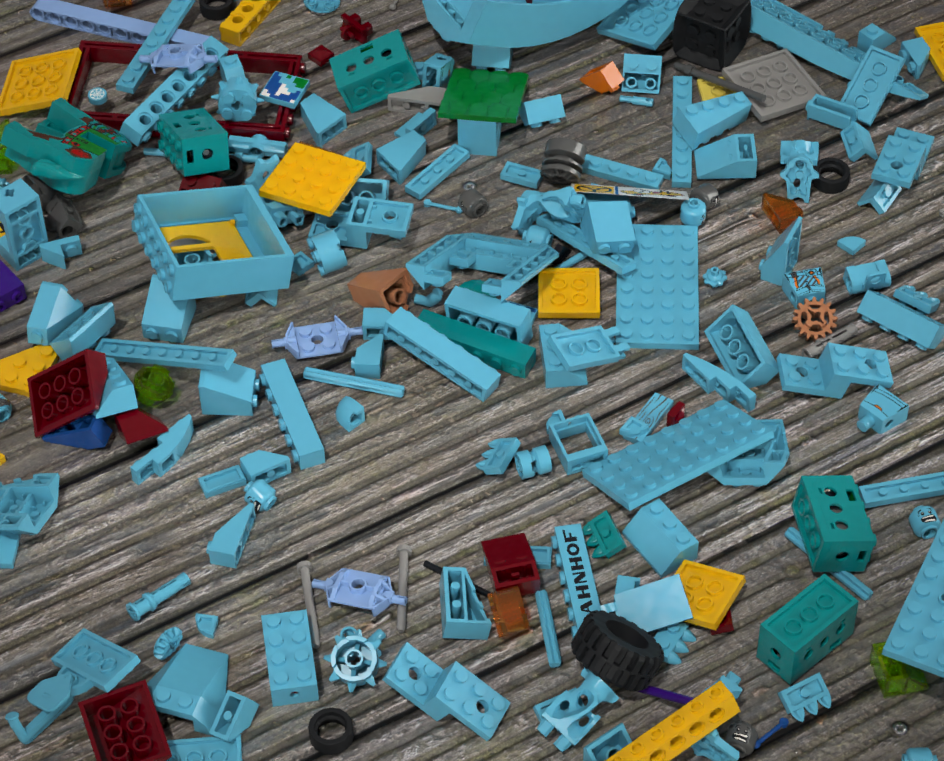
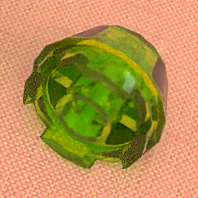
(153, 385)

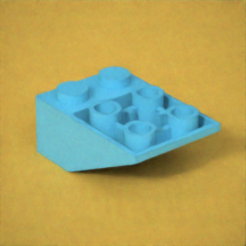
(727, 158)

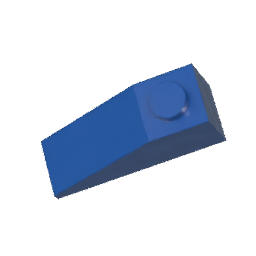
(82, 433)

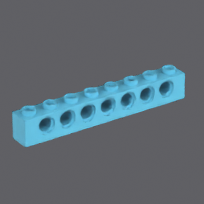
(170, 95)

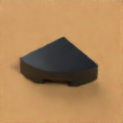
(563, 253)

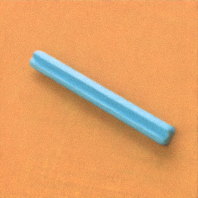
(354, 382)
(845, 577)

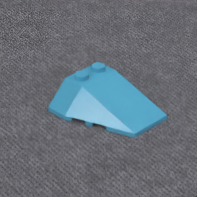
(759, 464)
(28, 503)
(192, 686)

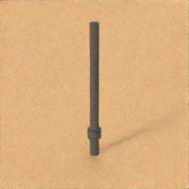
(691, 70)

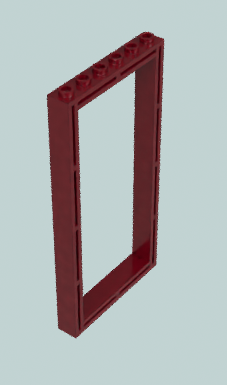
(251, 61)

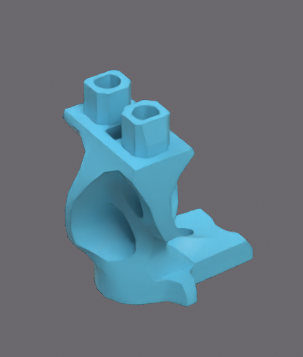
(799, 160)
(561, 203)
(280, 212)
(567, 721)
(712, 745)

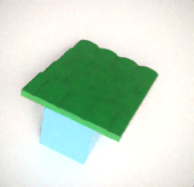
(481, 105)

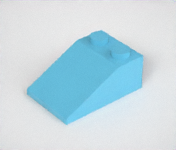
(782, 255)

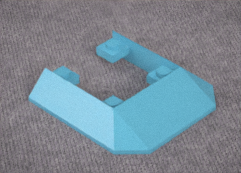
(482, 252)

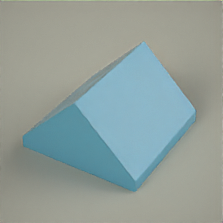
(607, 744)

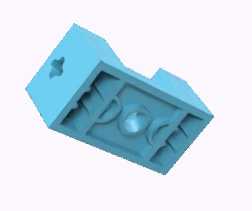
(22, 224)

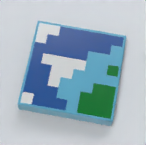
(284, 89)

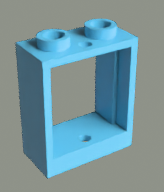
(579, 460)

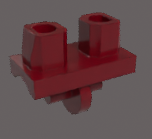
(353, 29)

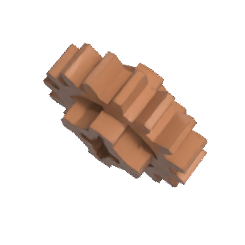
(810, 326)

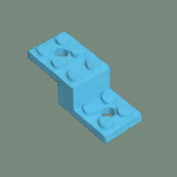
(902, 157)
(365, 218)
(834, 370)
(446, 691)

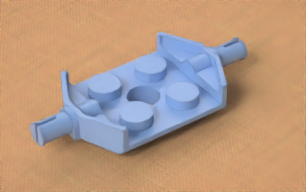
(179, 56)
(332, 334)
(374, 594)

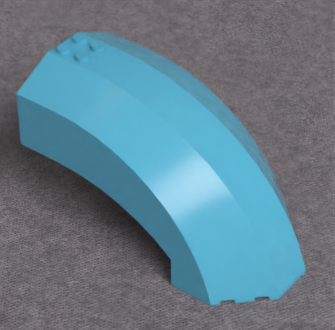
(514, 21)

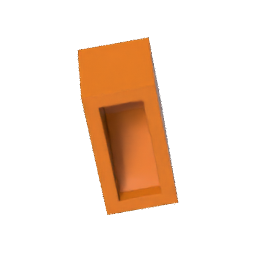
(603, 78)

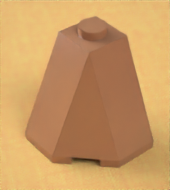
(382, 289)

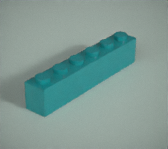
(490, 348)

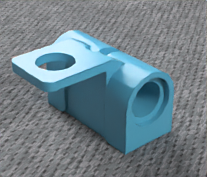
(867, 276)

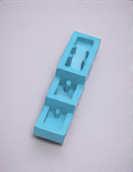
(714, 378)

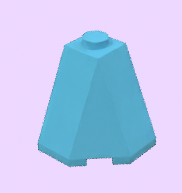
(52, 313)

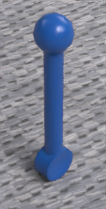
(783, 723)

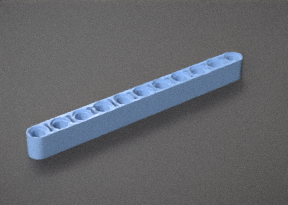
(104, 23)

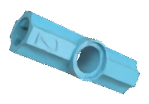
(257, 145)

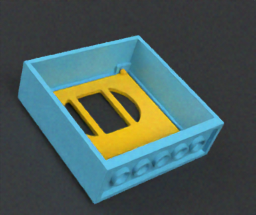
(231, 224)

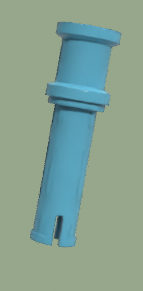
(149, 601)

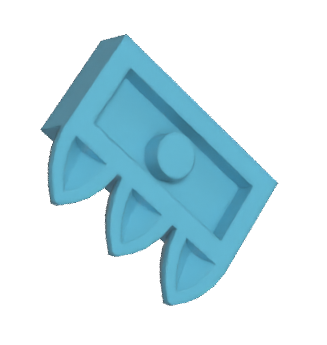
(362, 153)
(908, 296)
(499, 456)
(672, 639)
(805, 695)

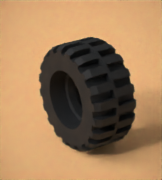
(617, 650)

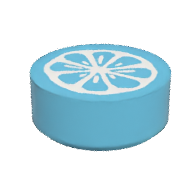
(97, 96)

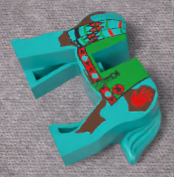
(67, 149)

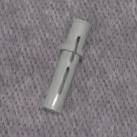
(836, 337)

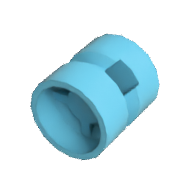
(540, 462)

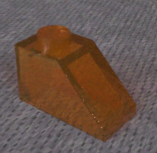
(780, 211)

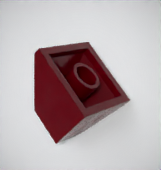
(138, 425)

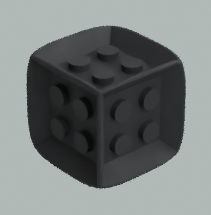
(711, 31)

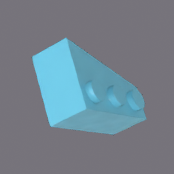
(460, 608)

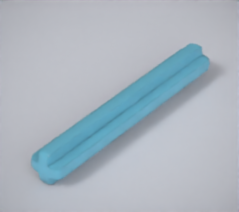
(548, 628)

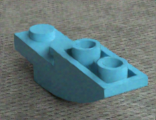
(167, 453)

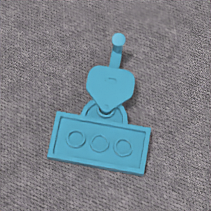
(84, 663)

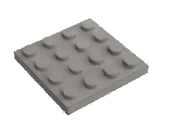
(777, 77)

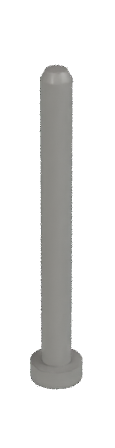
(403, 553)
(304, 568)

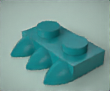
(604, 536)

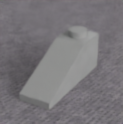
(416, 100)

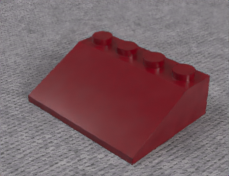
(67, 391)
(125, 725)

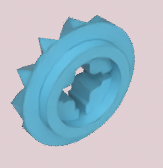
(167, 643)

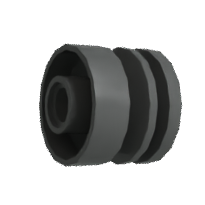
(563, 161)

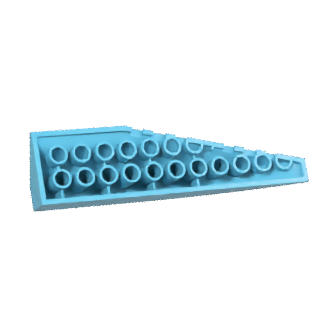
(808, 40)

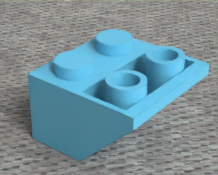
(642, 73)

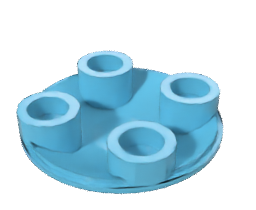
(322, 6)

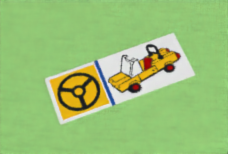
(629, 191)

